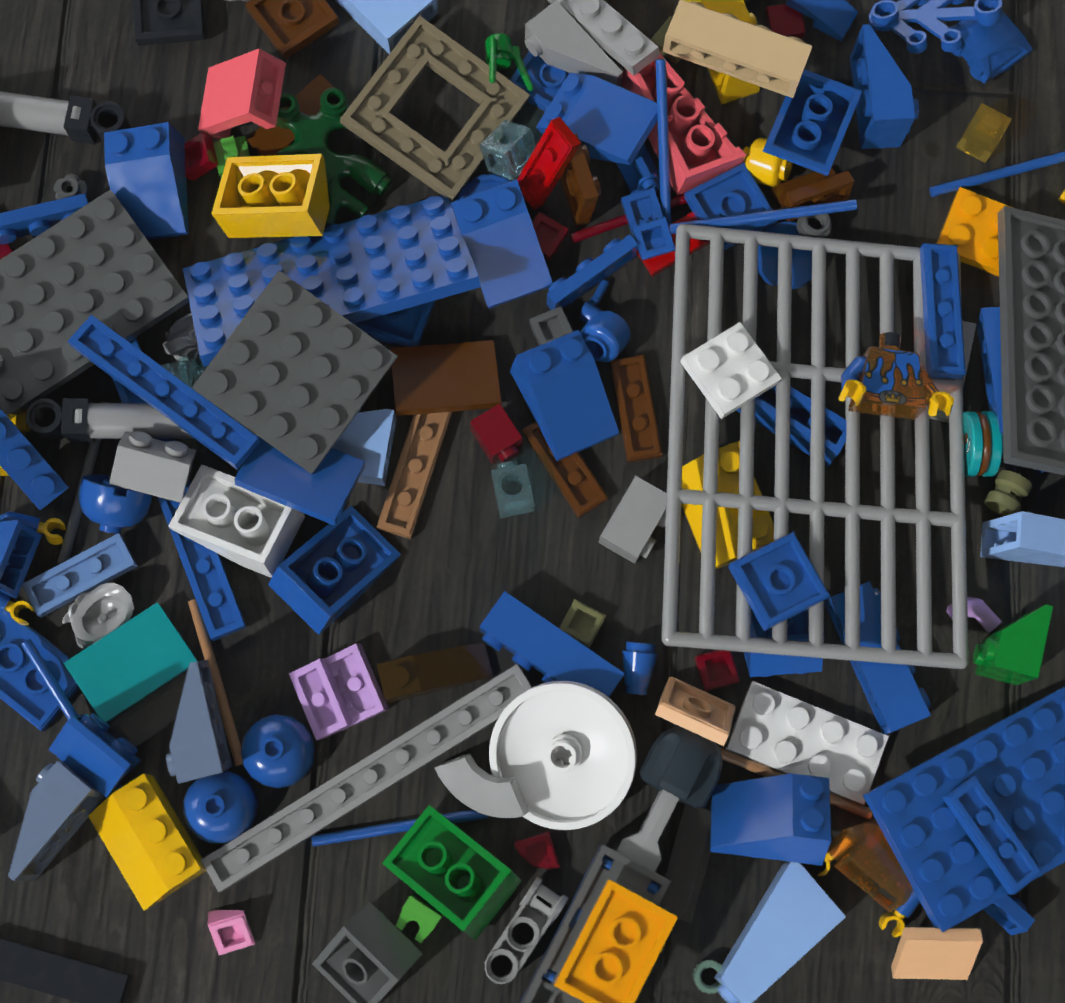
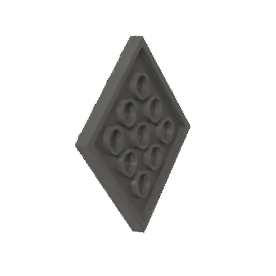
(295, 372)

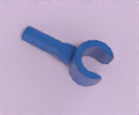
(590, 307)

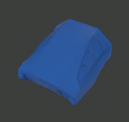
(991, 48)

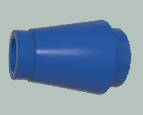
(638, 666)

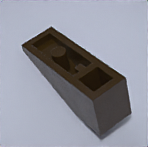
(433, 671)

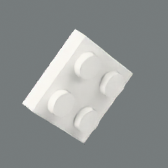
(730, 370)

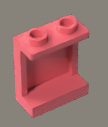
(242, 92)

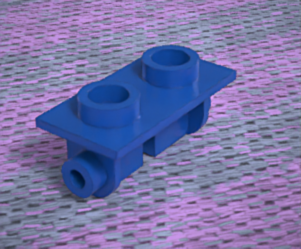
(641, 173)

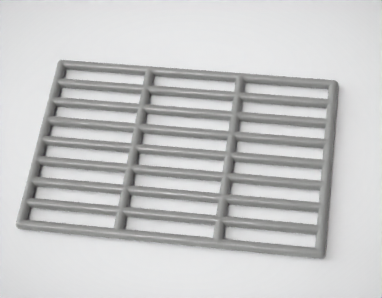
(816, 506)

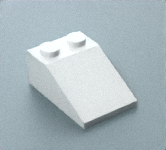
(236, 521)

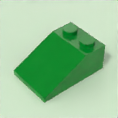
(452, 872)

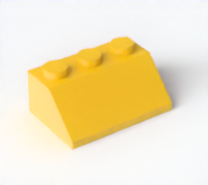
(273, 196)
(726, 517)
(147, 840)

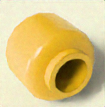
(765, 167)

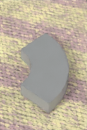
(481, 790)

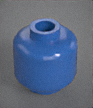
(606, 335)

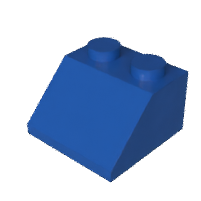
(772, 664)

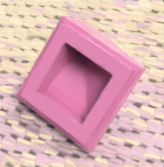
(230, 930)

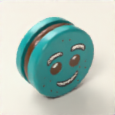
(982, 444)

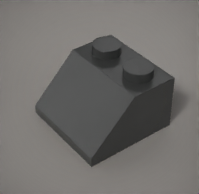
(367, 956)

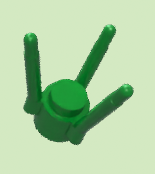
(501, 54)

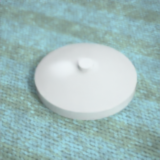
(566, 753)

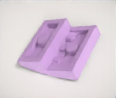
(338, 691)

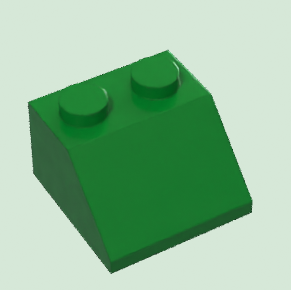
(1015, 650)

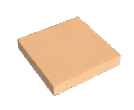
(696, 710)
(936, 954)

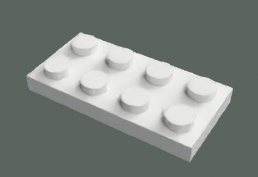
(807, 741)

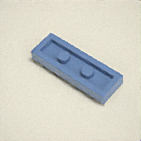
(79, 574)

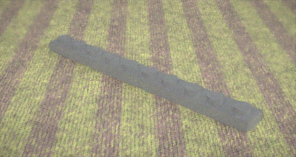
(364, 780)

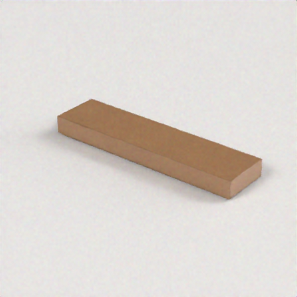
(413, 473)

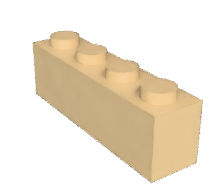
(736, 48)

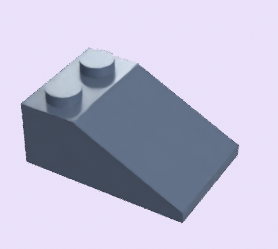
(198, 735)
(52, 817)

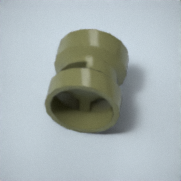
(1008, 493)

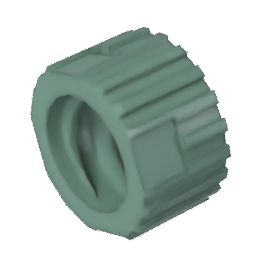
(697, 976)

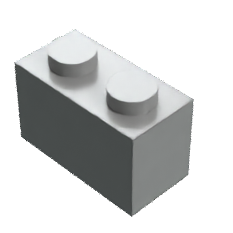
(152, 466)
(635, 521)

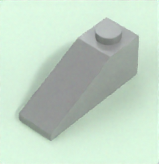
(567, 46)

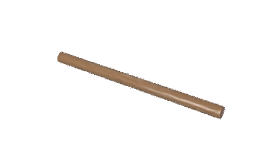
(224, 707)
(766, 771)

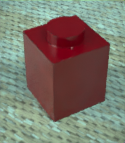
(496, 435)

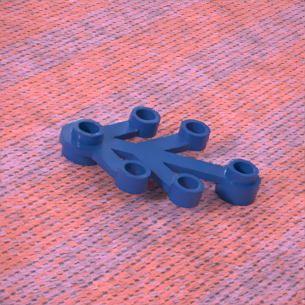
(893, 16)

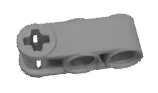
(531, 912)

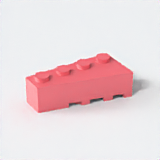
(695, 142)

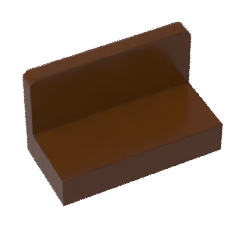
(813, 190)

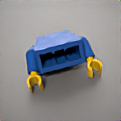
(17, 548)

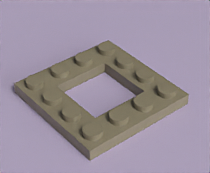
(430, 47)

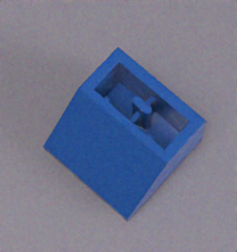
(95, 753)

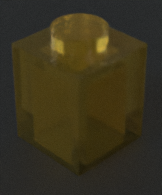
(983, 133)

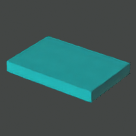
(130, 663)

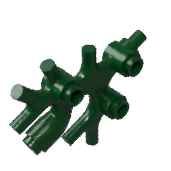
(311, 138)

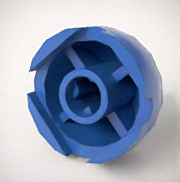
(110, 504)
(278, 751)
(220, 807)

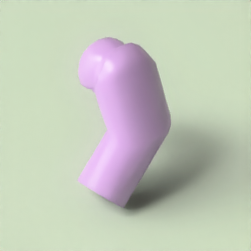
(981, 612)

